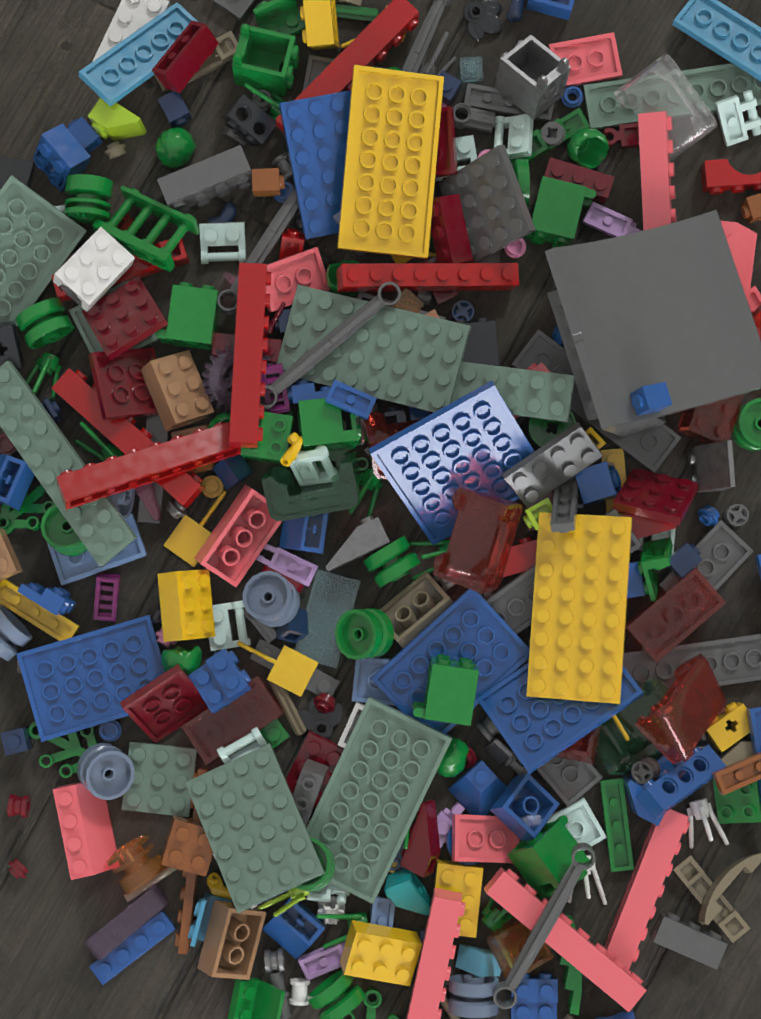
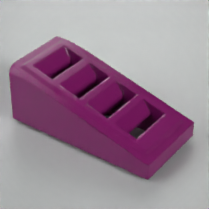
(281, 406)
(106, 577)

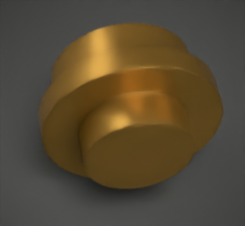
(213, 486)

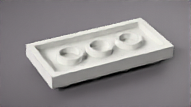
(129, 18)

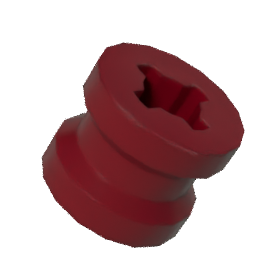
(18, 805)

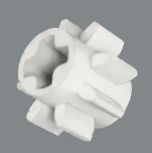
(331, 908)

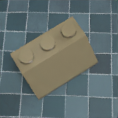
(416, 608)

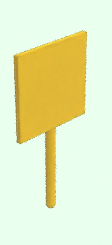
(190, 536)
(290, 669)

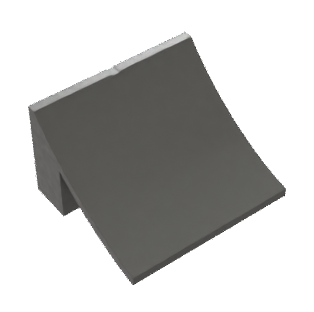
(652, 314)

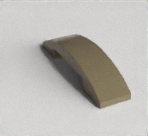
(220, 56)
(699, 884)
(710, 907)

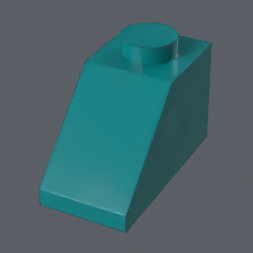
(407, 892)

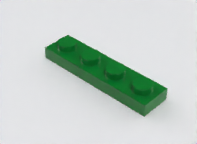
(616, 824)

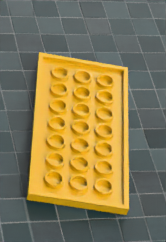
(390, 162)
(580, 610)

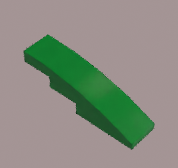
(571, 124)
(572, 981)

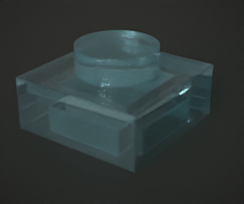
(471, 69)

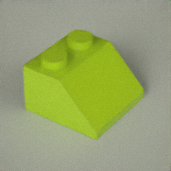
(115, 121)

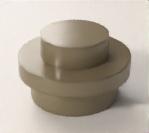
(115, 150)

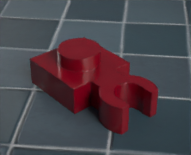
(627, 135)

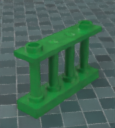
(144, 248)

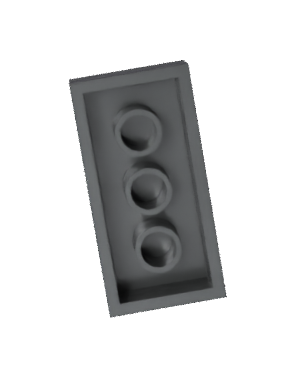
(206, 180)

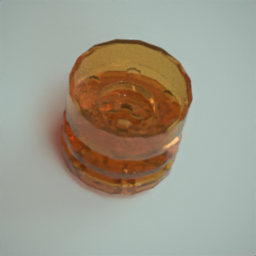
(135, 863)

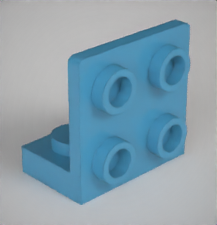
(203, 912)

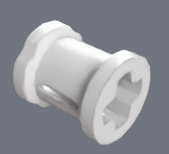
(299, 991)

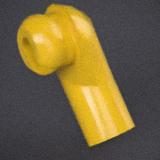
(292, 452)
(217, 887)

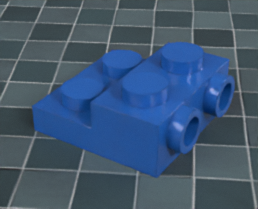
(305, 391)
(52, 599)
(221, 680)
(536, 997)

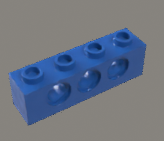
(659, 802)

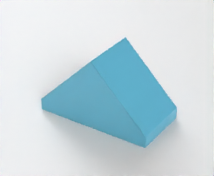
(477, 961)

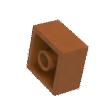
(187, 847)

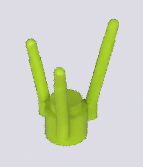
(295, 893)

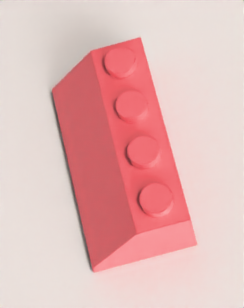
(742, 246)
(238, 537)
(84, 830)

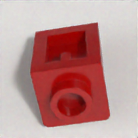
(291, 243)

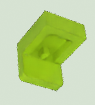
(532, 513)

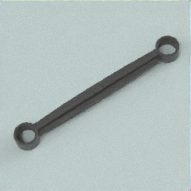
(425, 36)
(264, 245)
(330, 343)
(543, 926)

